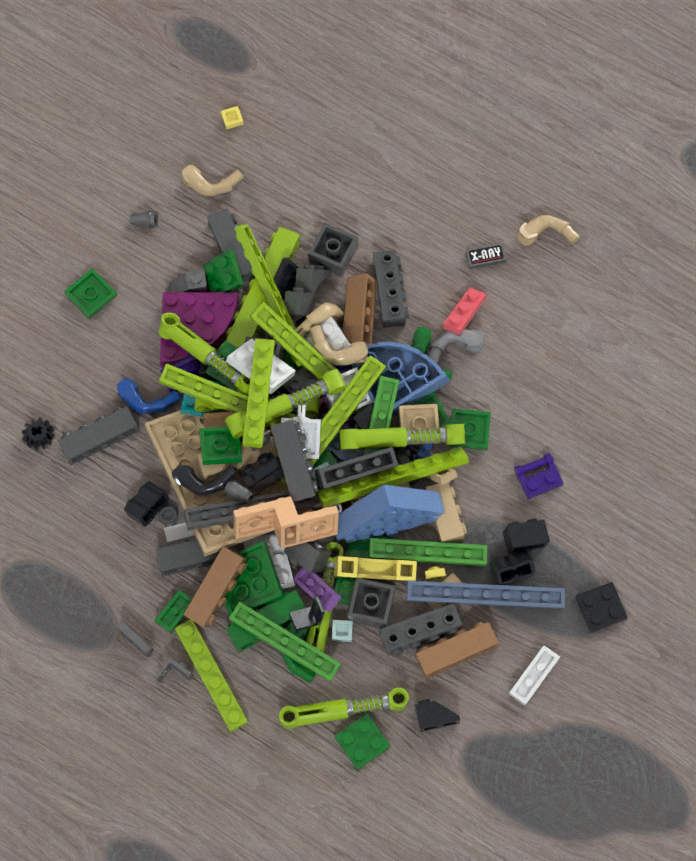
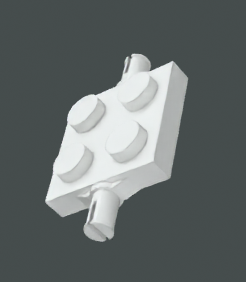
(310, 430)

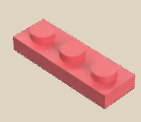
(464, 311)

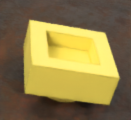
(232, 117)
(435, 574)

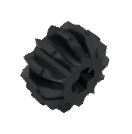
(38, 440)

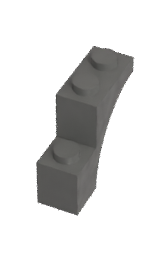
(307, 281)

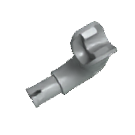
(470, 339)

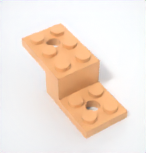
(283, 519)

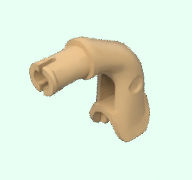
(193, 178)
(529, 231)
(319, 315)
(355, 353)

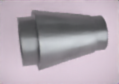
(144, 219)
(237, 490)

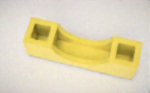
(375, 568)

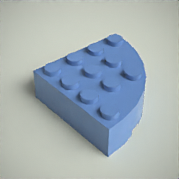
(415, 371)
(388, 513)

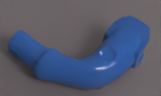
(129, 393)

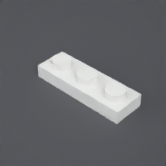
(534, 675)

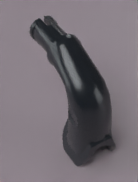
(185, 477)

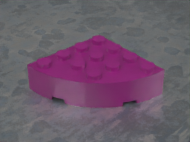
(204, 314)

